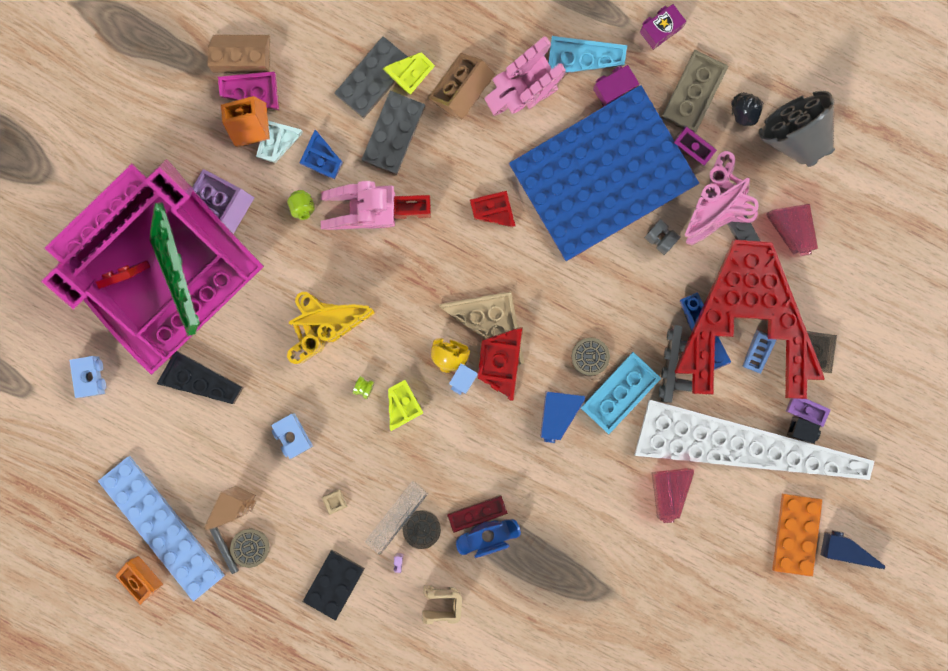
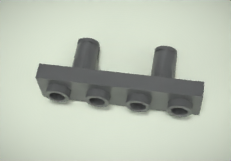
(671, 354)

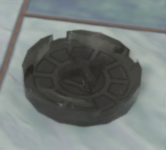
(422, 529)

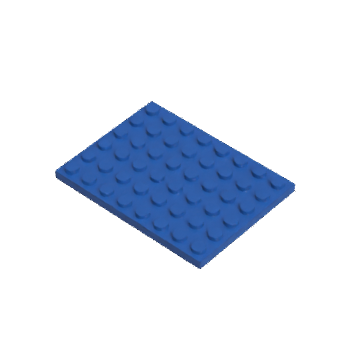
(603, 173)

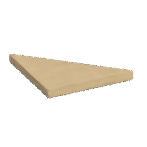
(486, 314)

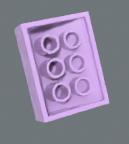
(223, 198)

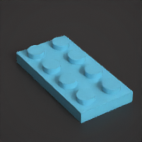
(620, 393)

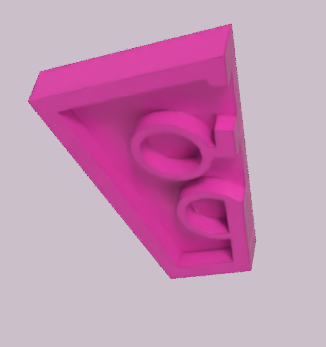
(248, 85)

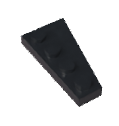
(193, 377)

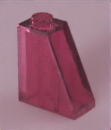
(795, 228)
(671, 492)

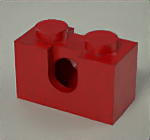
(421, 208)

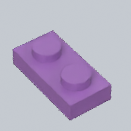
(808, 411)

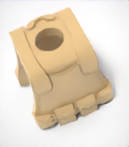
(429, 617)

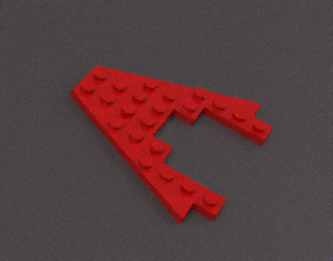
(750, 287)

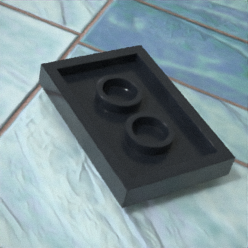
(333, 585)

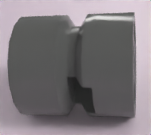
(667, 241)

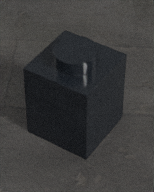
(804, 430)

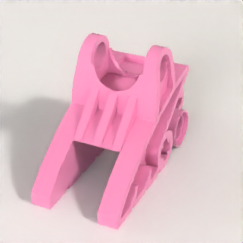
(525, 81)
(369, 206)
(720, 209)

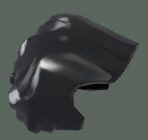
(746, 108)

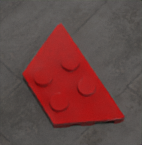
(500, 361)

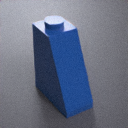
(558, 414)

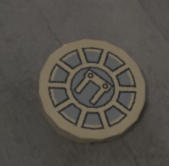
(590, 356)
(249, 548)

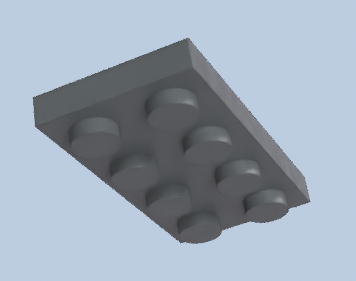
(369, 80)
(393, 132)

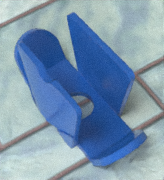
(473, 540)

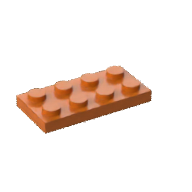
(797, 535)

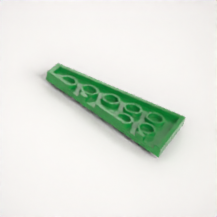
(170, 264)

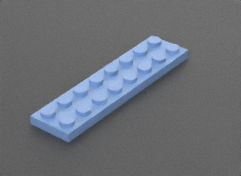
(161, 528)

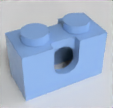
(80, 369)
(462, 379)
(301, 442)

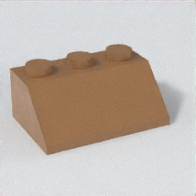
(239, 54)
(462, 85)
(230, 506)

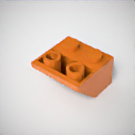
(246, 121)

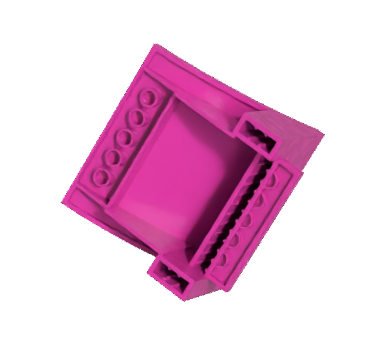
(117, 233)

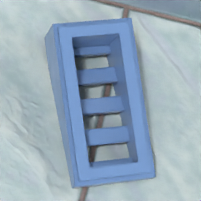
(753, 348)

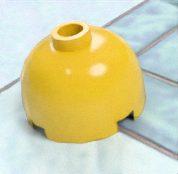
(449, 355)

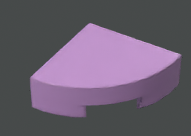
(398, 560)

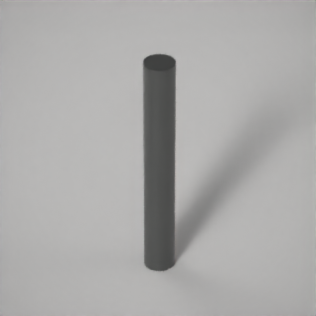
(224, 550)

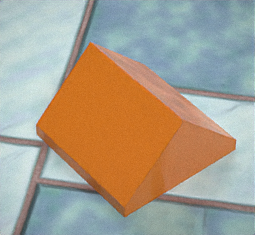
(139, 579)

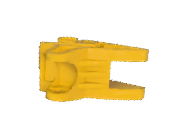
(323, 315)

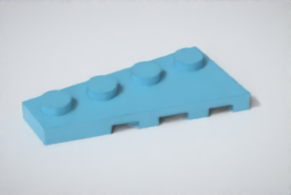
(585, 54)

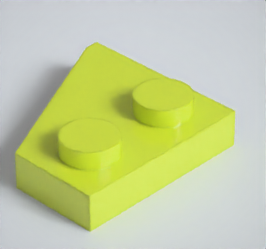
(410, 71)
(402, 405)

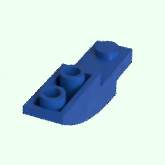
(692, 308)

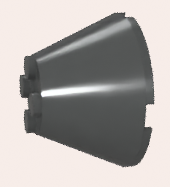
(802, 128)

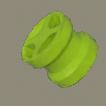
(363, 387)

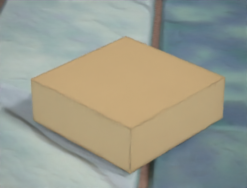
(334, 502)

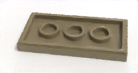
(694, 91)

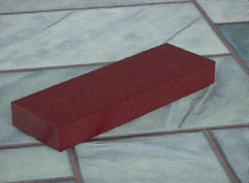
(477, 514)

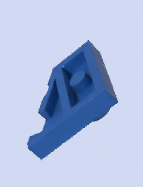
(321, 157)

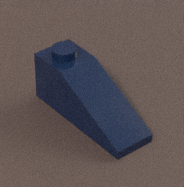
(841, 548)

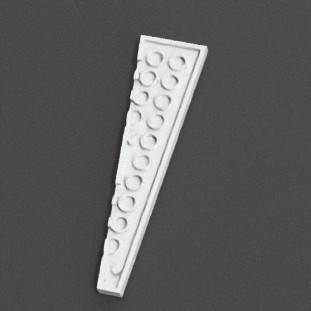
(696, 437)

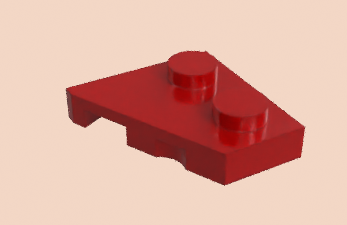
(493, 209)
(123, 273)

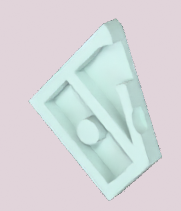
(280, 140)

